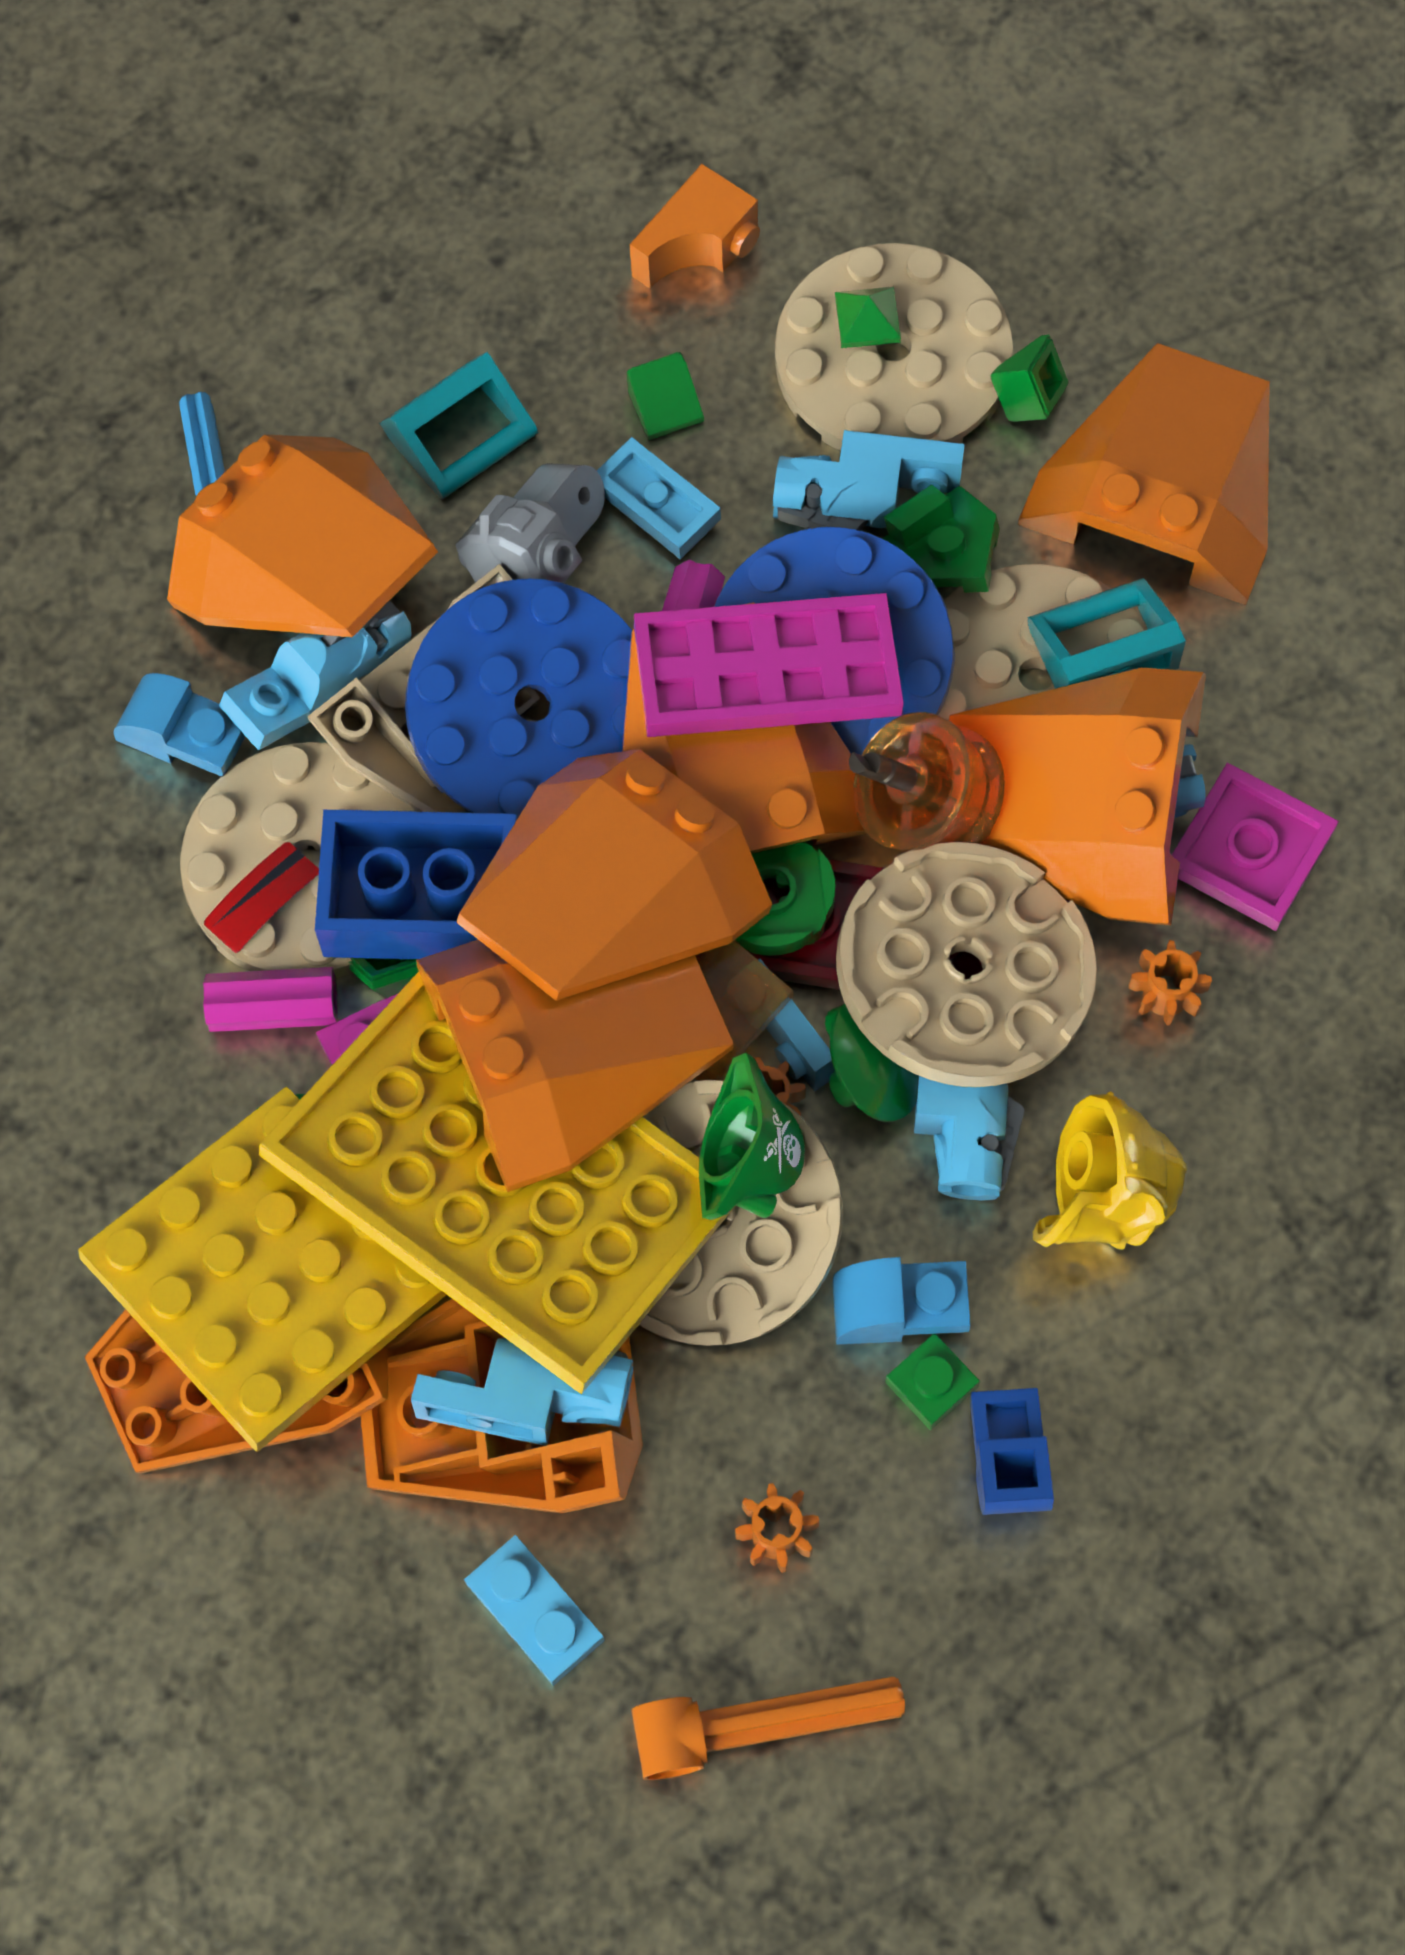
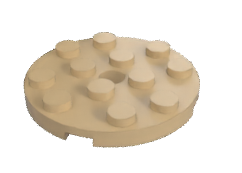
(946, 323)
(995, 637)
(250, 815)
(922, 1009)
(753, 1267)

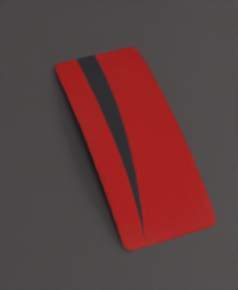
(260, 896)

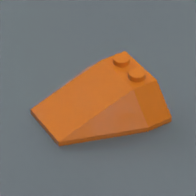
(1171, 466)
(296, 541)
(771, 780)
(1096, 785)
(614, 877)
(572, 1069)
(416, 1456)

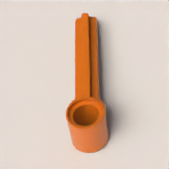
(677, 1736)

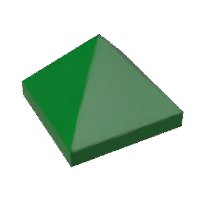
(867, 317)
(384, 975)

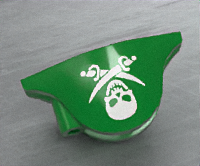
(748, 1145)

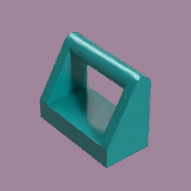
(476, 373)
(1154, 648)

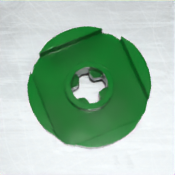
(807, 908)

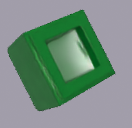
(1030, 381)
(664, 395)

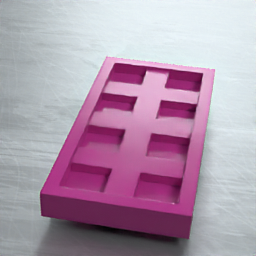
(767, 665)

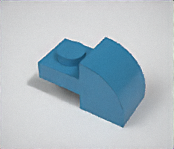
(174, 722)
(891, 1299)

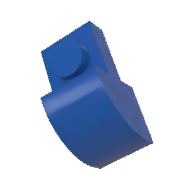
(1010, 1452)

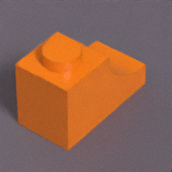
(699, 226)

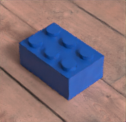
(400, 879)

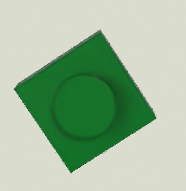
(932, 1381)

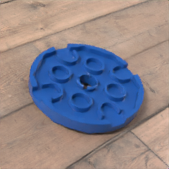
(853, 563)
(486, 653)

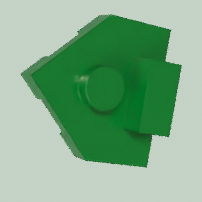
(947, 537)

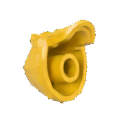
(1111, 1177)

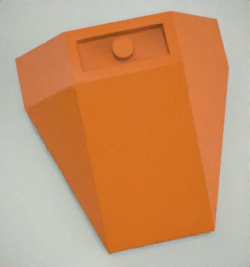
(172, 1423)

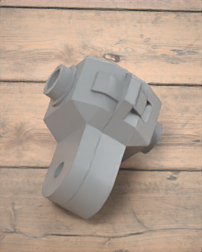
(537, 527)

